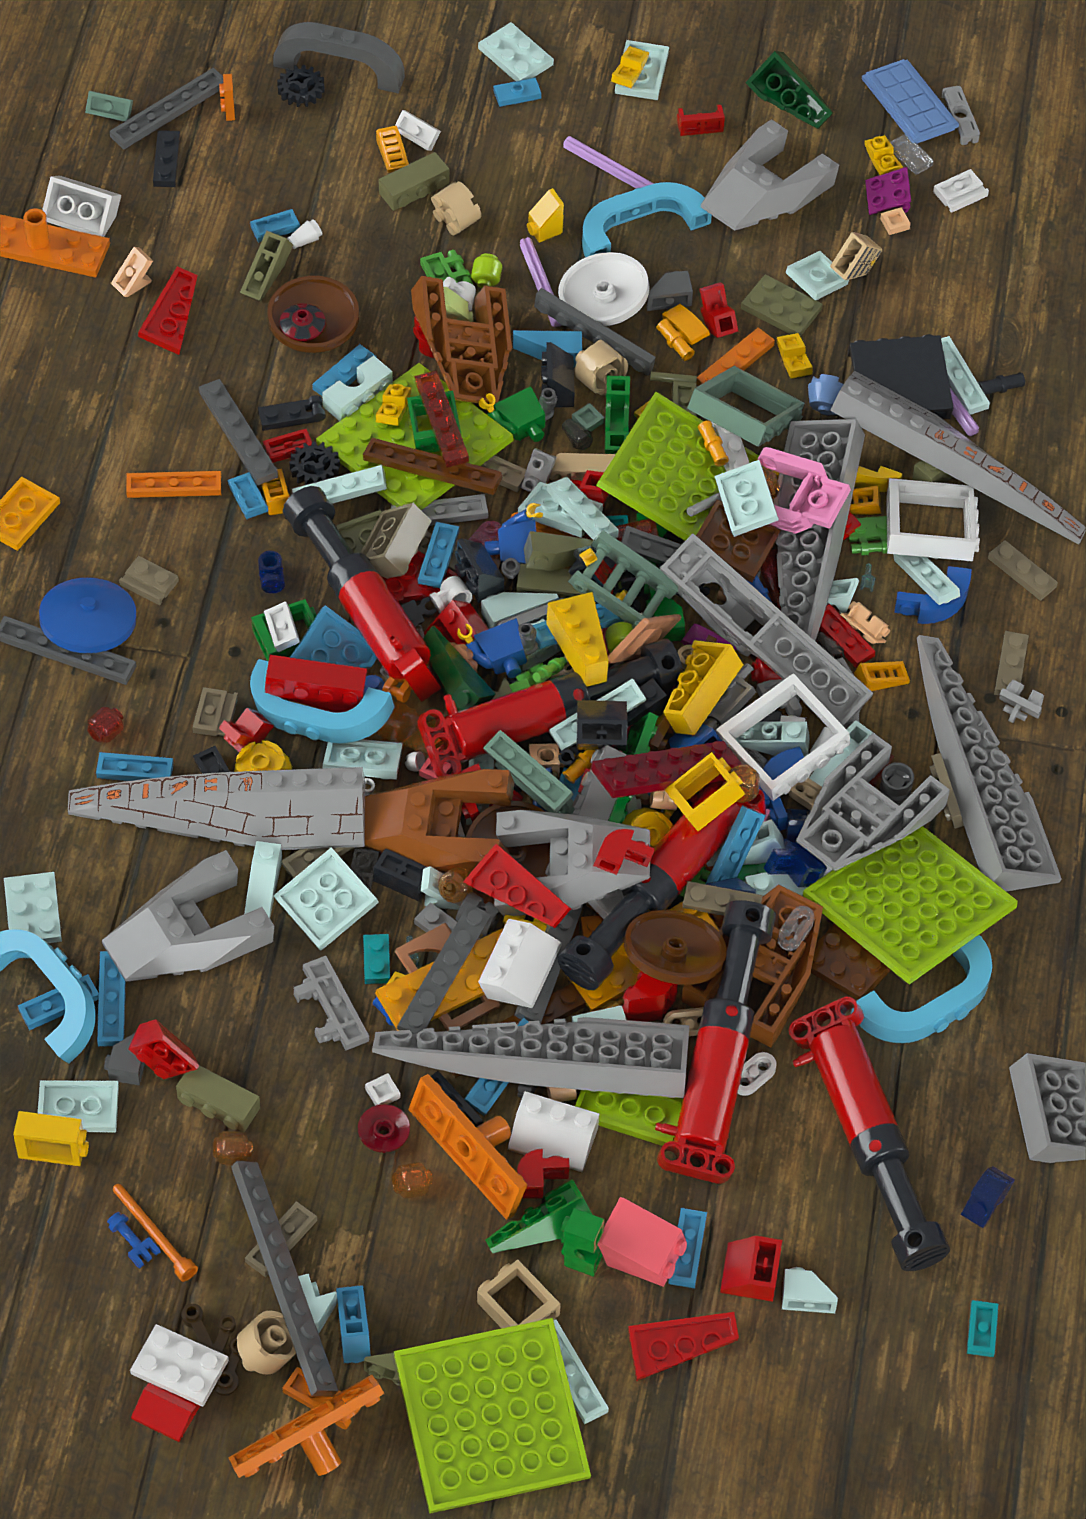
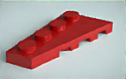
(170, 313)
(512, 884)
(675, 1341)

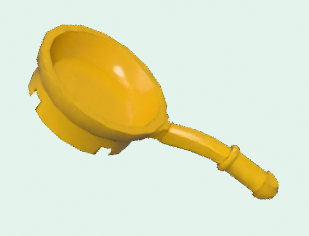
(262, 758)
(651, 819)

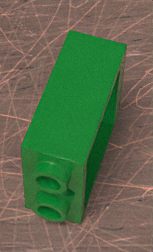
(426, 440)
(260, 628)

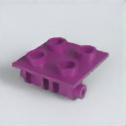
(889, 191)

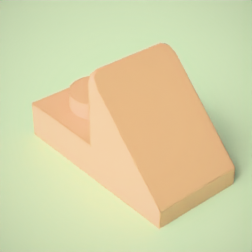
(133, 273)

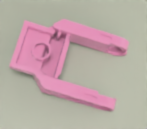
(816, 499)

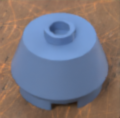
(824, 393)

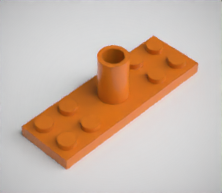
(51, 246)
(470, 1145)
(309, 1432)

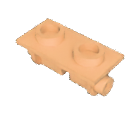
(872, 629)

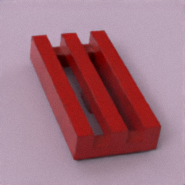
(283, 452)

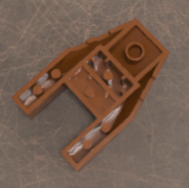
(466, 352)
(425, 818)
(780, 968)

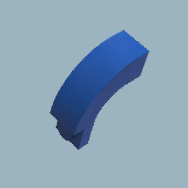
(926, 608)
(773, 769)

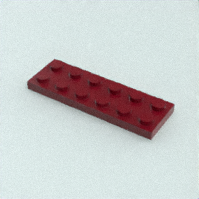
(656, 769)

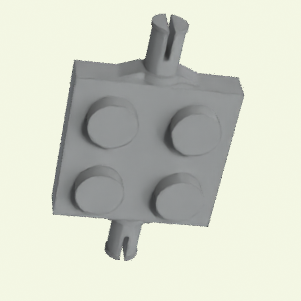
(734, 697)

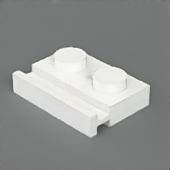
(960, 190)

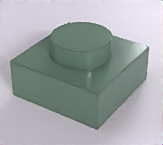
(588, 417)

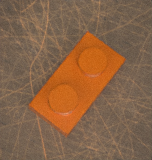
(226, 91)

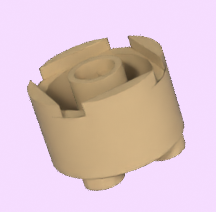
(455, 207)
(598, 363)
(265, 1343)

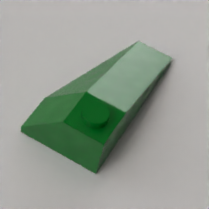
(540, 1223)

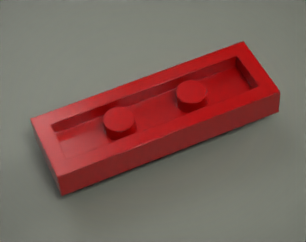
(841, 632)

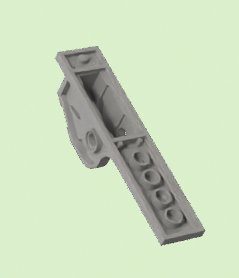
(779, 641)

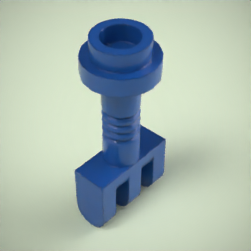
(118, 1222)

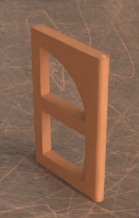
(648, 631)
(433, 942)

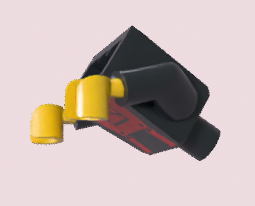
(585, 557)

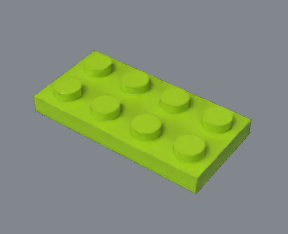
(633, 1113)

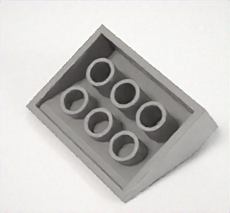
(1051, 1107)

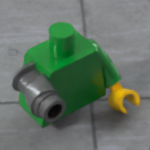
(522, 412)

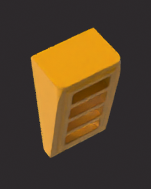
(390, 136)
(276, 494)
(866, 507)
(867, 671)

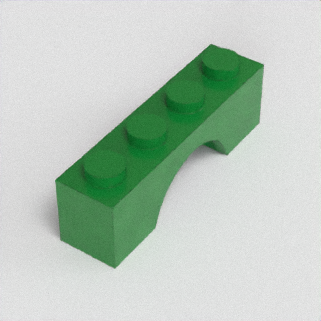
(616, 412)

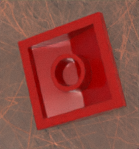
(164, 1411)

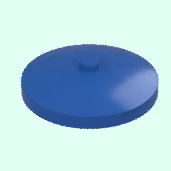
(87, 615)

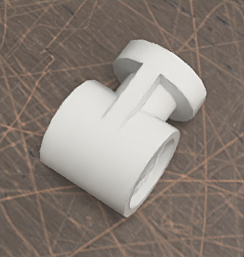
(463, 289)
(451, 589)

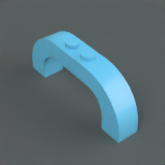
(639, 203)
(317, 723)
(936, 1015)
(79, 1017)

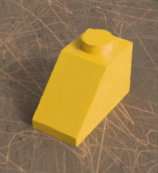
(546, 217)

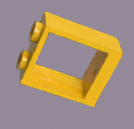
(696, 779)
(50, 1138)

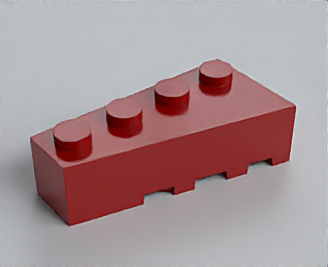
(316, 683)

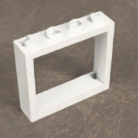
(937, 495)
(763, 707)

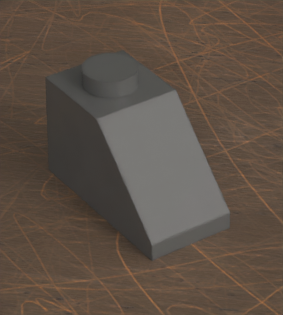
(671, 291)
(123, 1064)

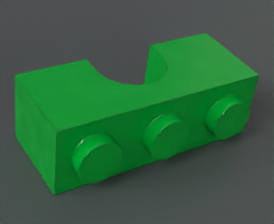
(581, 1241)

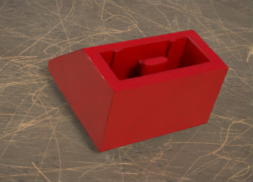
(456, 616)
(648, 999)
(162, 1050)
(752, 1267)

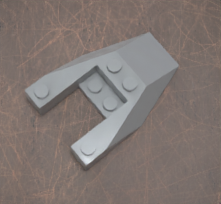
(752, 193)
(856, 818)
(573, 851)
(173, 934)

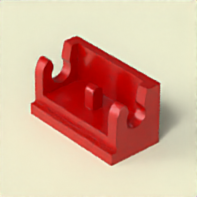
(701, 123)

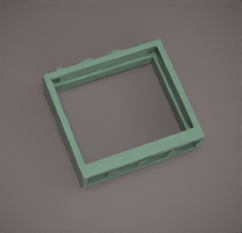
(707, 404)

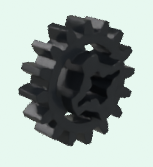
(300, 85)
(314, 463)

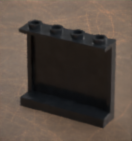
(907, 367)

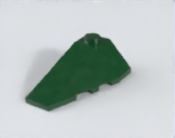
(787, 88)
(455, 673)

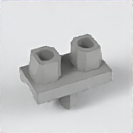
(538, 469)
(1011, 696)

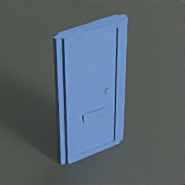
(910, 101)

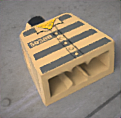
(856, 256)

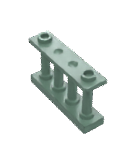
(625, 560)
(530, 775)

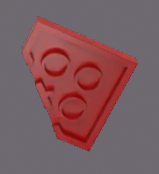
(406, 587)

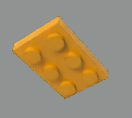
(24, 511)

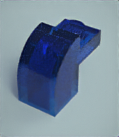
(796, 862)
(986, 1195)

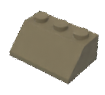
(396, 539)

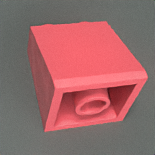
(641, 1243)

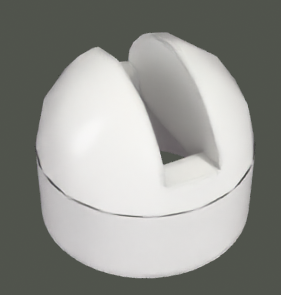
(415, 761)

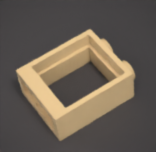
(548, 1310)

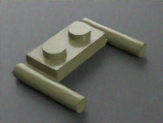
(682, 387)

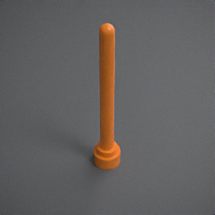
(184, 1267)

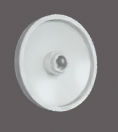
(606, 287)

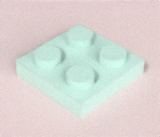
(816, 275)

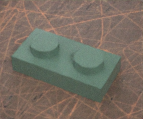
(109, 106)

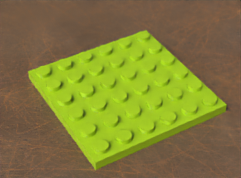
(352, 434)
(665, 468)
(911, 902)
(491, 1415)

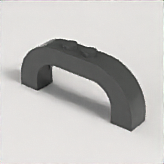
(341, 43)

